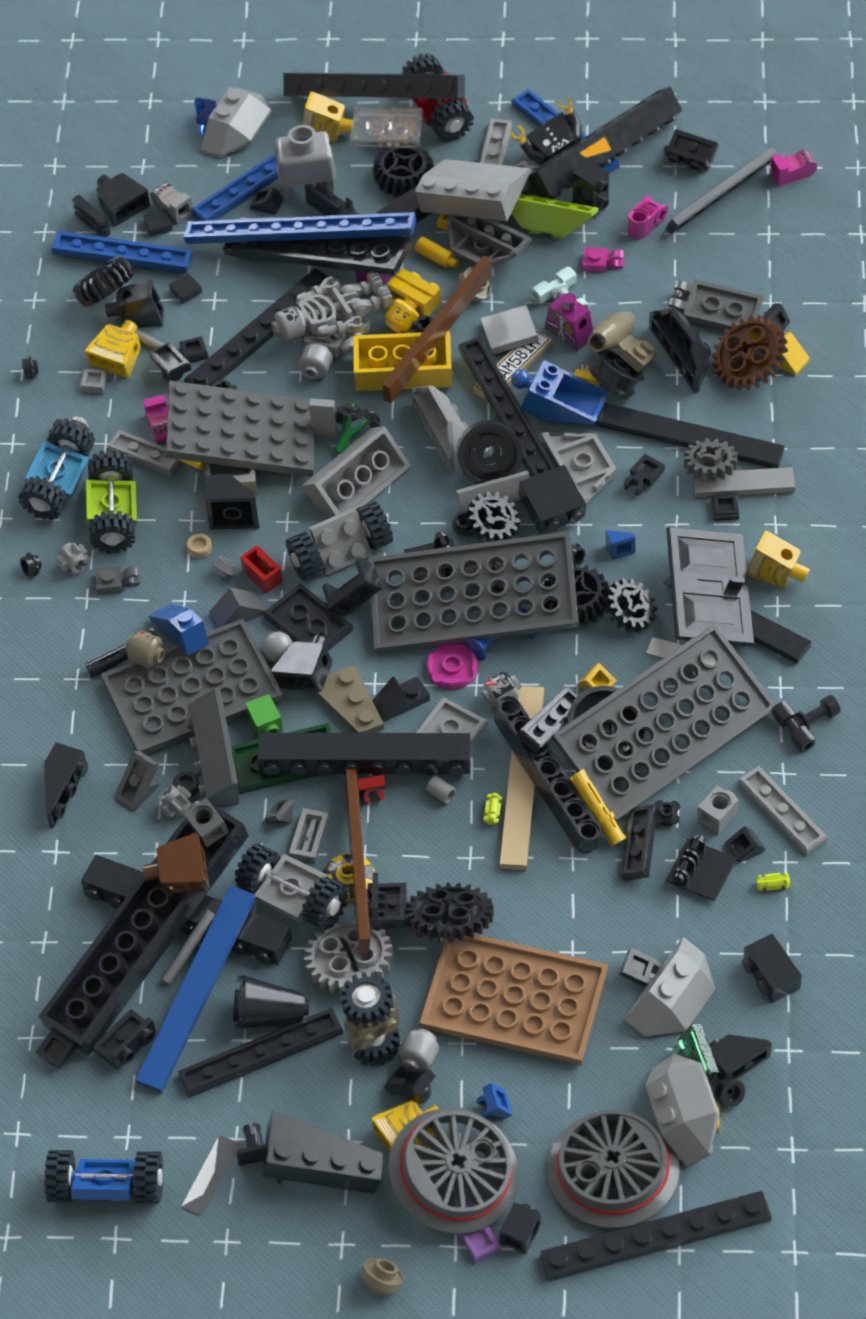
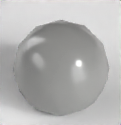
(275, 645)

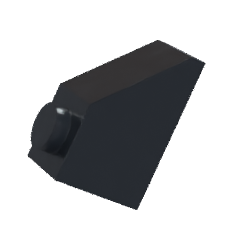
(739, 1054)

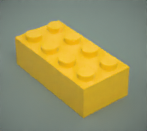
(379, 354)

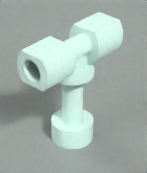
(557, 287)

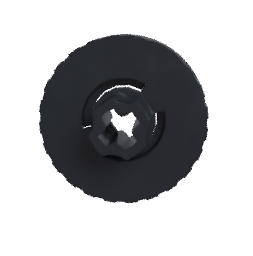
(482, 436)

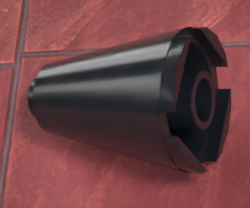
(266, 1004)

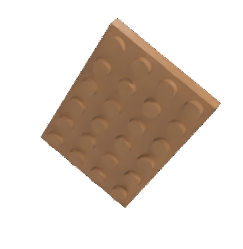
(515, 997)

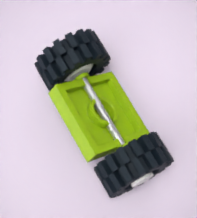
(111, 501)

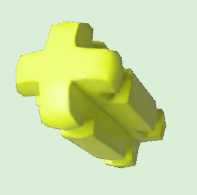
(492, 809)
(773, 881)

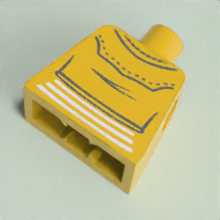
(326, 116)
(115, 349)
(776, 561)
(391, 1122)

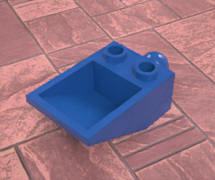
(559, 395)

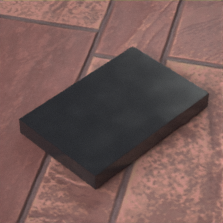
(306, 615)

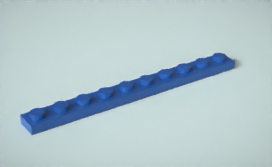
(300, 228)

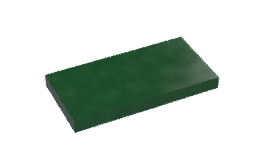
(247, 767)

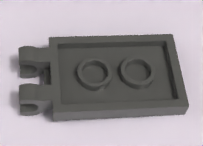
(714, 304)

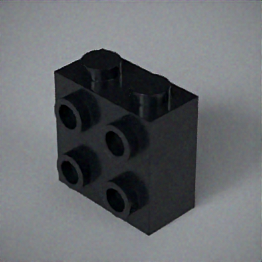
(552, 499)

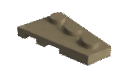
(349, 698)

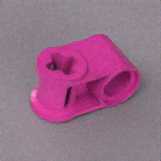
(645, 218)

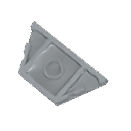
(583, 458)

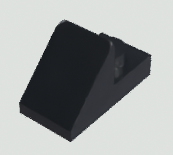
(399, 698)

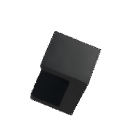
(355, 591)

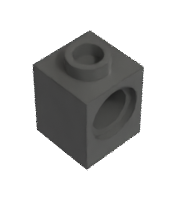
(210, 831)

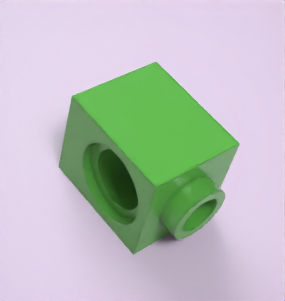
(264, 715)

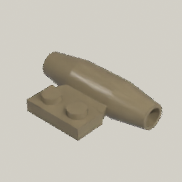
(616, 332)

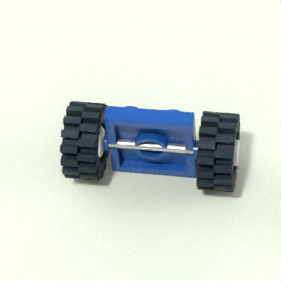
(103, 1178)

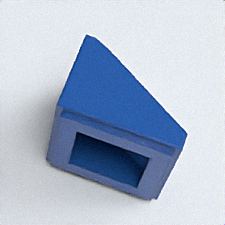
(620, 543)

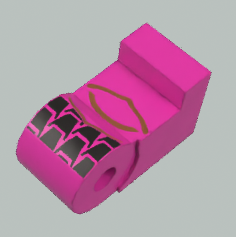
(792, 167)
(156, 415)

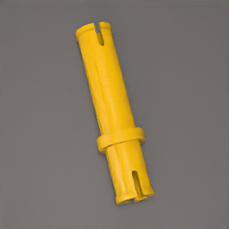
(597, 807)

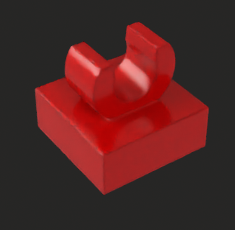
(371, 784)

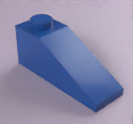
(182, 627)

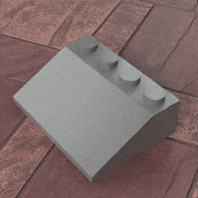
(471, 189)

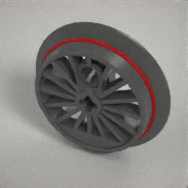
(608, 1166)
(414, 1185)

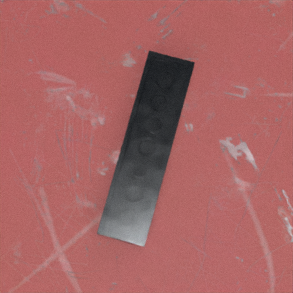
(362, 254)

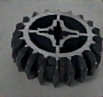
(401, 169)
(103, 281)
(588, 602)

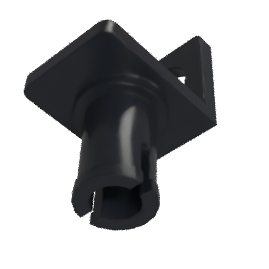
(255, 1147)

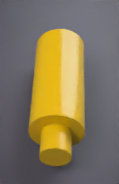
(436, 253)

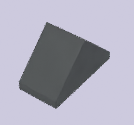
(236, 605)

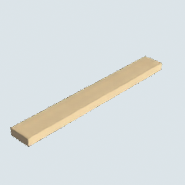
(520, 796)

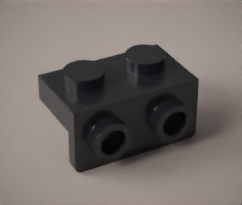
(691, 149)
(387, 903)
(125, 1039)

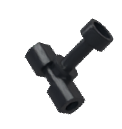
(799, 722)

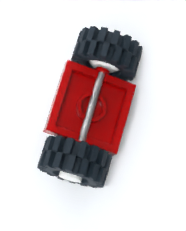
(445, 115)

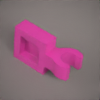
(599, 259)

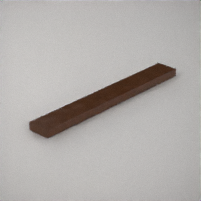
(436, 329)
(357, 863)

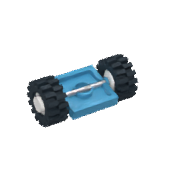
(57, 469)

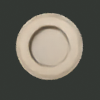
(199, 546)

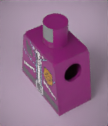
(569, 321)

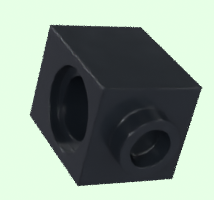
(520, 1227)

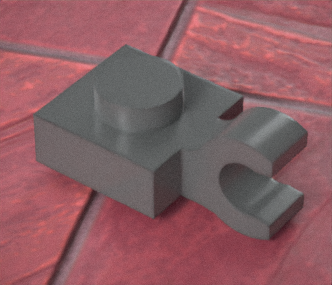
(113, 579)

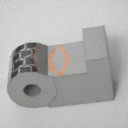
(168, 198)

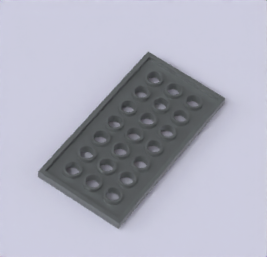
(459, 582)
(666, 704)

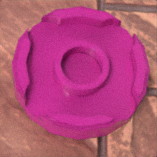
(452, 666)

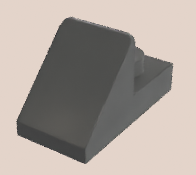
(137, 780)

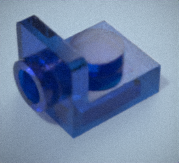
(204, 109)

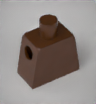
(180, 866)

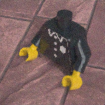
(551, 136)

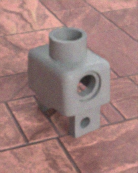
(304, 159)

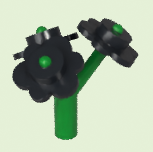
(349, 413)

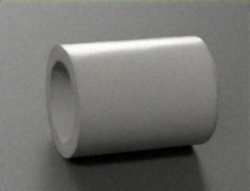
(441, 789)

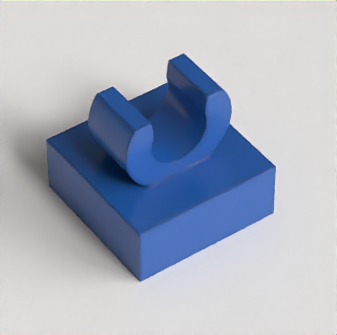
(496, 1101)

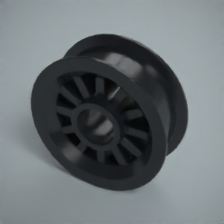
(615, 373)

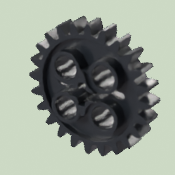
(464, 917)

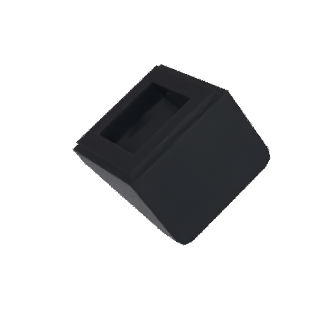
(267, 200)
(745, 844)

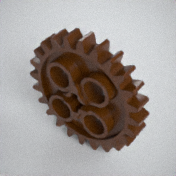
(749, 352)

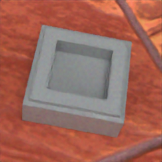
(94, 381)

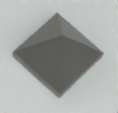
(281, 812)

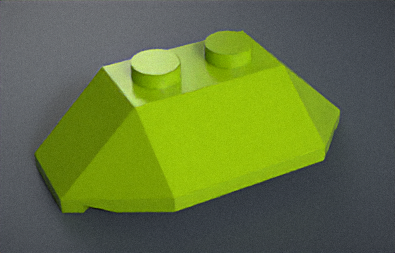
(550, 215)

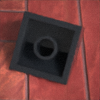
(230, 503)

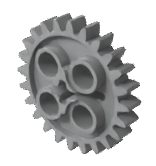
(330, 963)

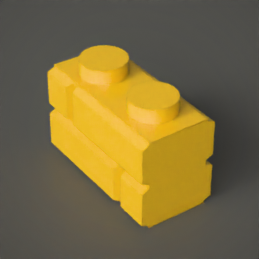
(411, 286)

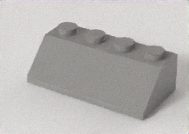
(357, 473)

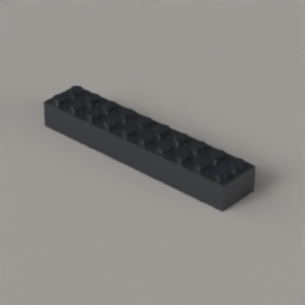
(131, 945)

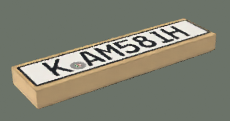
(519, 359)

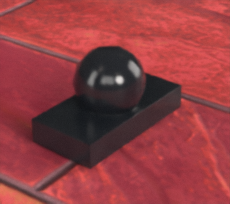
(170, 361)
(411, 1083)

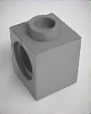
(718, 818)

